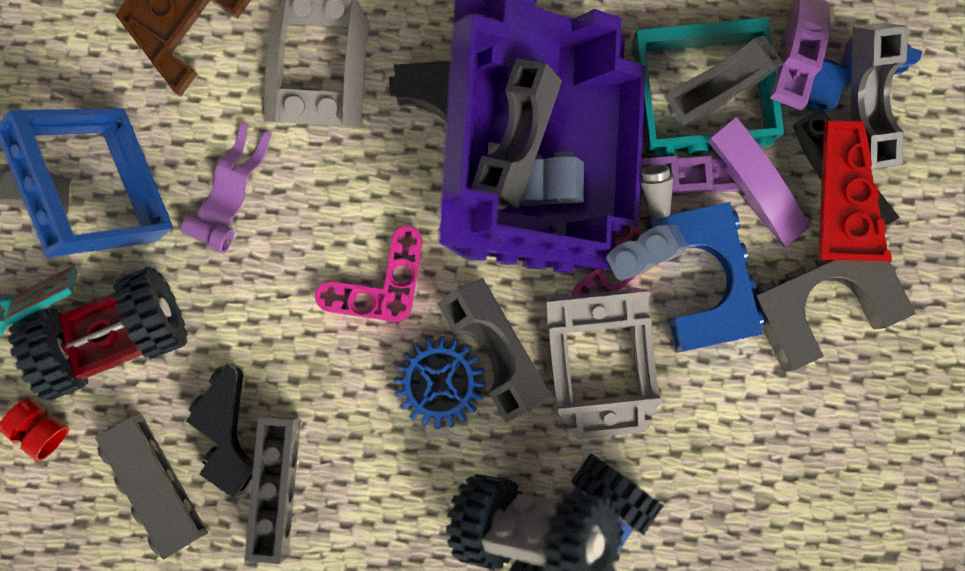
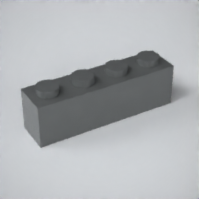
(150, 486)

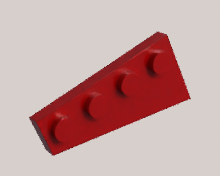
(849, 204)

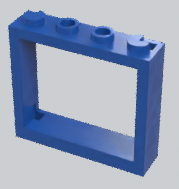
(39, 192)

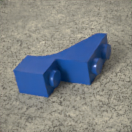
(833, 78)

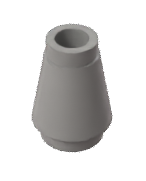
(657, 189)

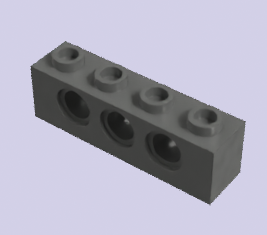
(272, 490)

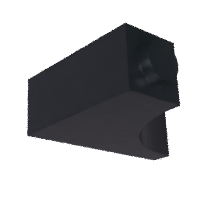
(422, 86)

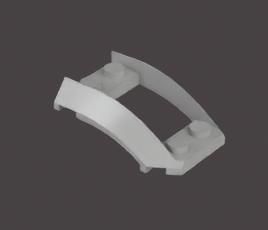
(309, 105)
(600, 312)

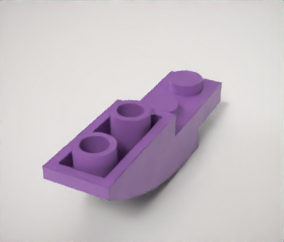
(803, 52)

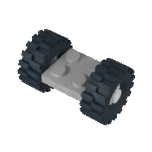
(500, 523)

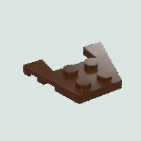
(161, 26)

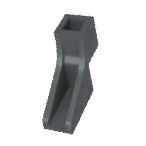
(722, 82)

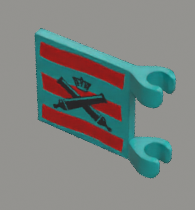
(36, 297)

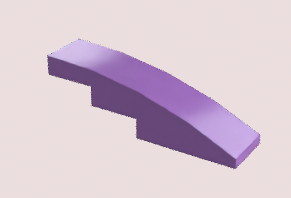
(695, 174)
(760, 182)

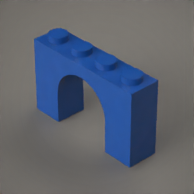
(736, 314)

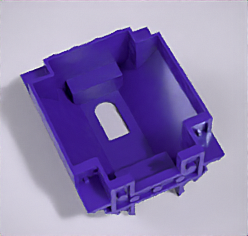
(593, 117)

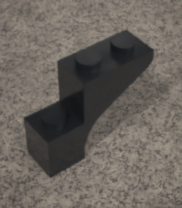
(217, 418)

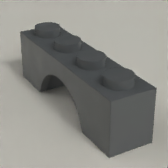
(875, 58)
(531, 98)
(516, 381)

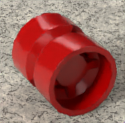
(31, 426)

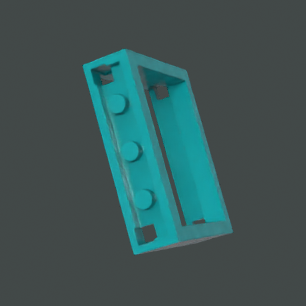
(699, 36)

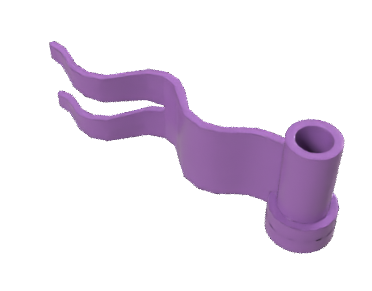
(227, 195)

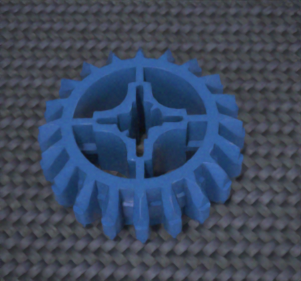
(421, 405)

